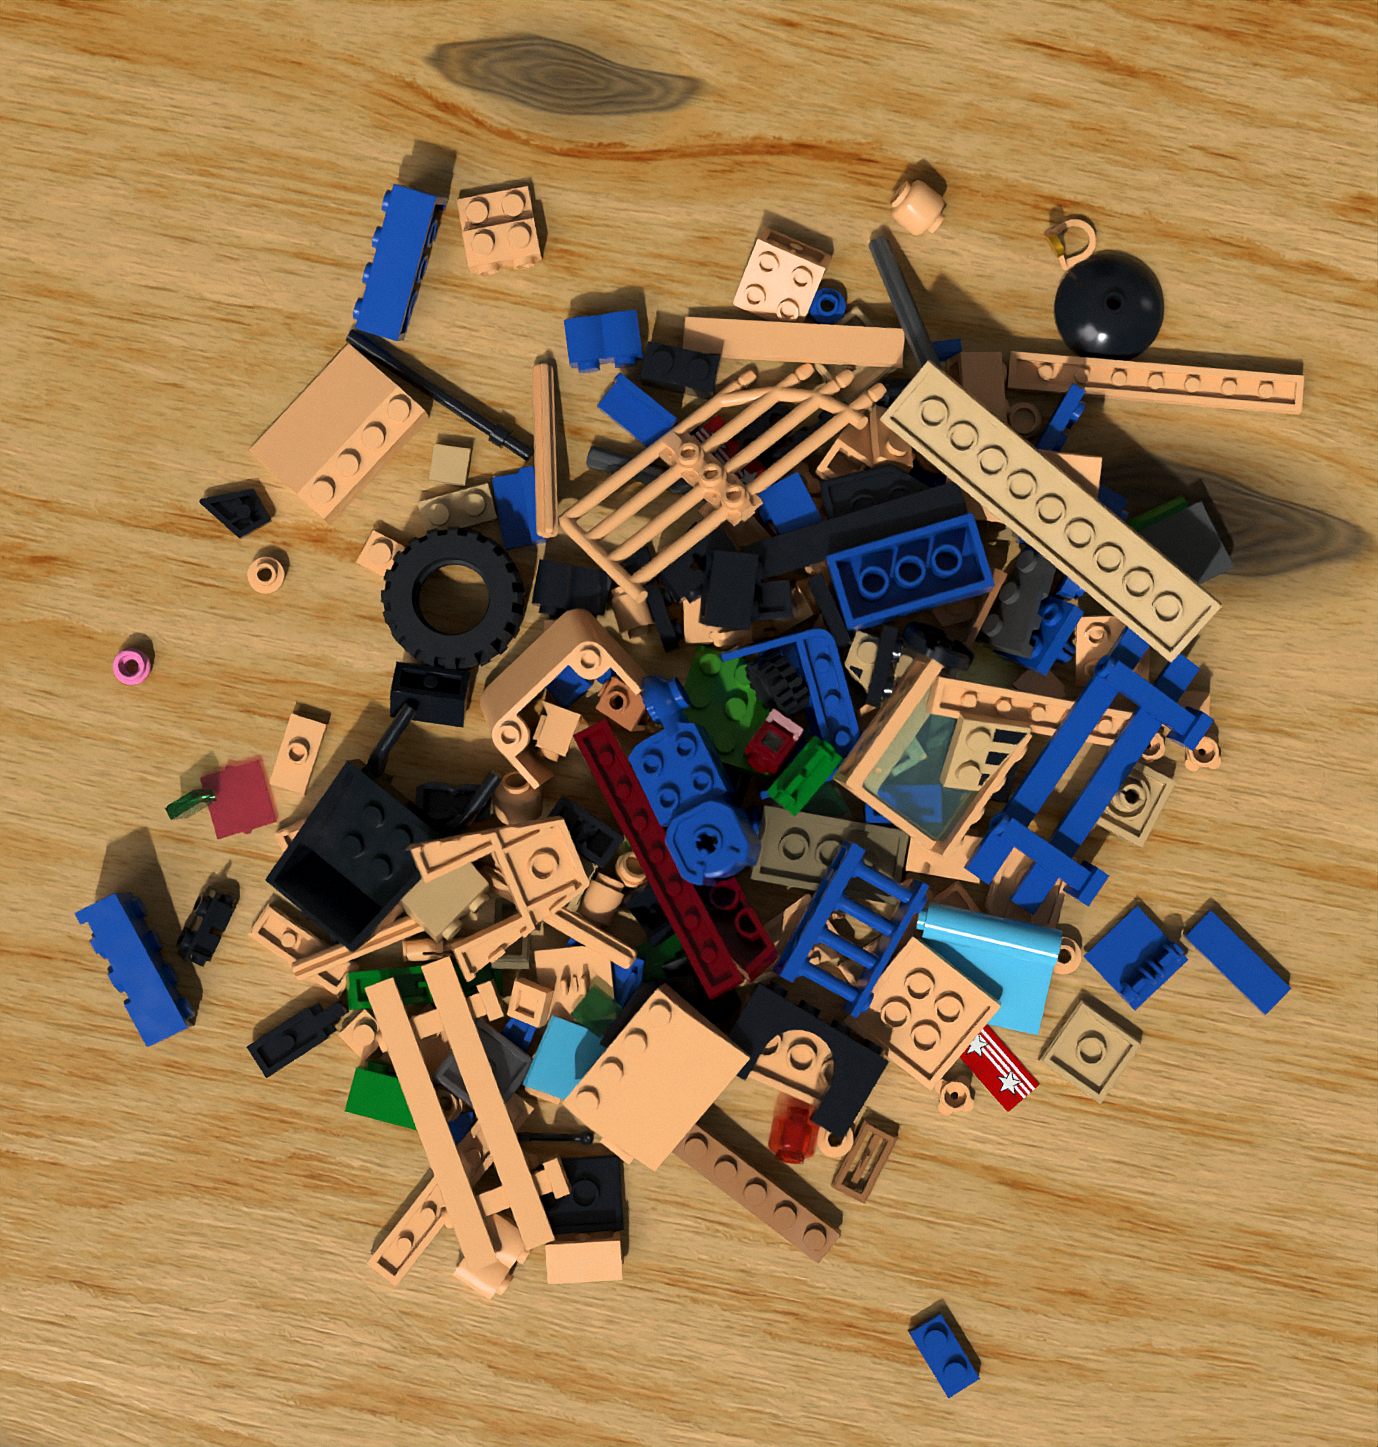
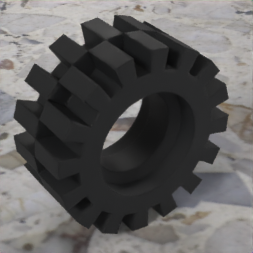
(777, 683)

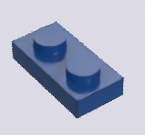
(944, 1355)

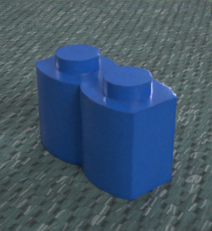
(603, 340)

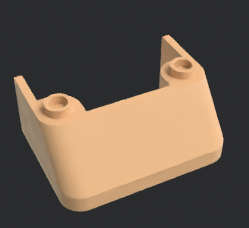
(572, 640)

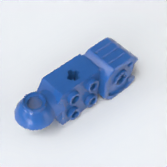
(691, 790)

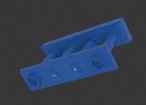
(813, 928)

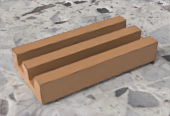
(850, 1189)

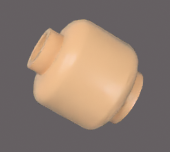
(917, 207)
(517, 800)

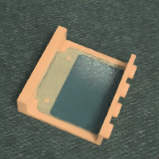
(901, 762)

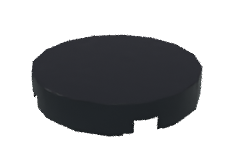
(935, 645)

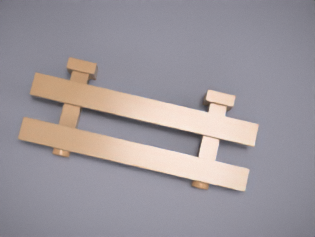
(519, 1186)

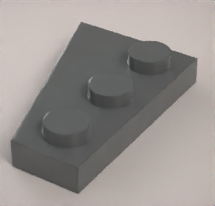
(1017, 607)

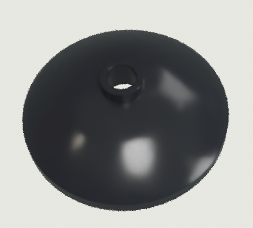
(1095, 329)

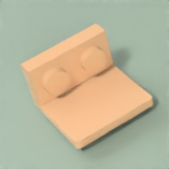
(781, 278)

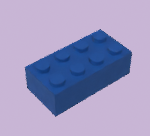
(910, 573)

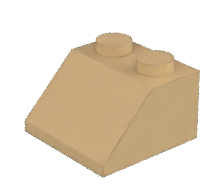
(446, 901)

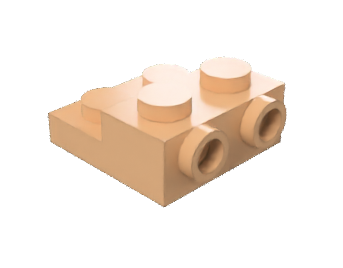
(499, 231)

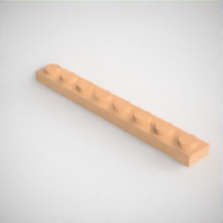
(1156, 382)

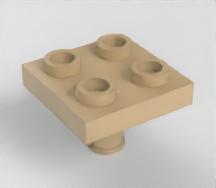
(1137, 804)

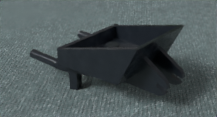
(354, 850)

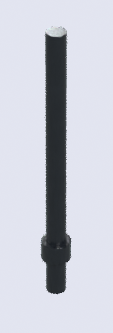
(498, 433)

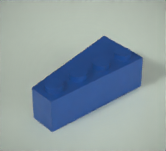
(398, 261)
(138, 966)

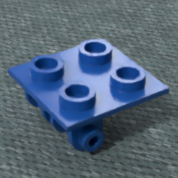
(1136, 957)

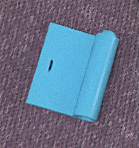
(1000, 955)

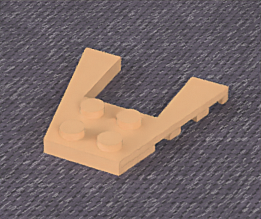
(538, 869)

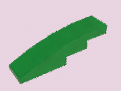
(411, 984)

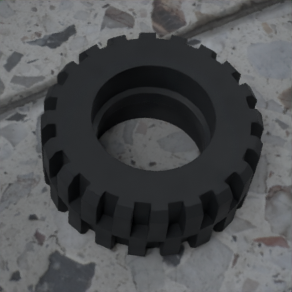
(426, 556)

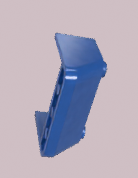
(819, 665)

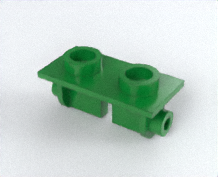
(805, 775)

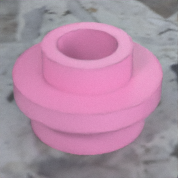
(120, 666)

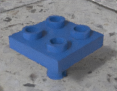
(1051, 638)

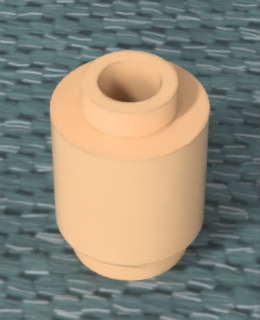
(631, 616)
(601, 900)

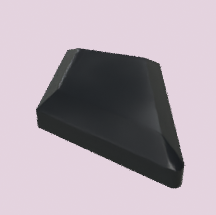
(238, 511)

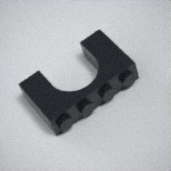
(855, 1064)

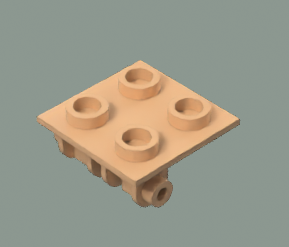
(1093, 640)

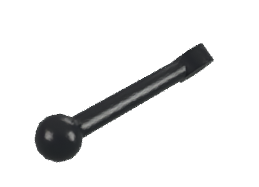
(585, 1137)

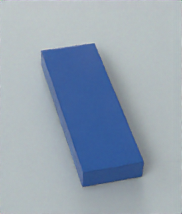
(1237, 962)

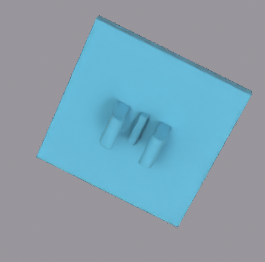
(563, 1058)

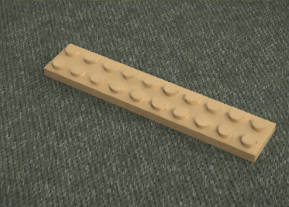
(1050, 511)

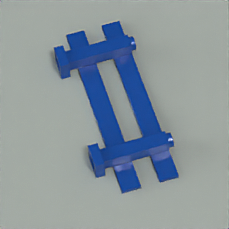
(1054, 857)

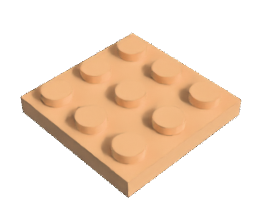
(924, 1012)

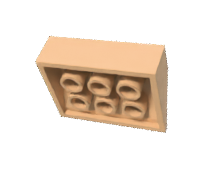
(339, 433)
(656, 1078)

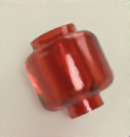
(793, 1136)

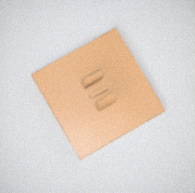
(571, 975)

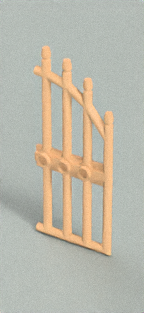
(707, 474)

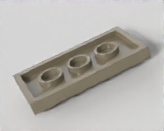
(802, 848)

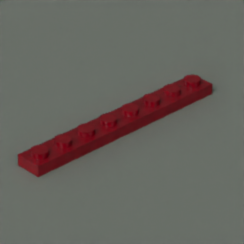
(648, 844)

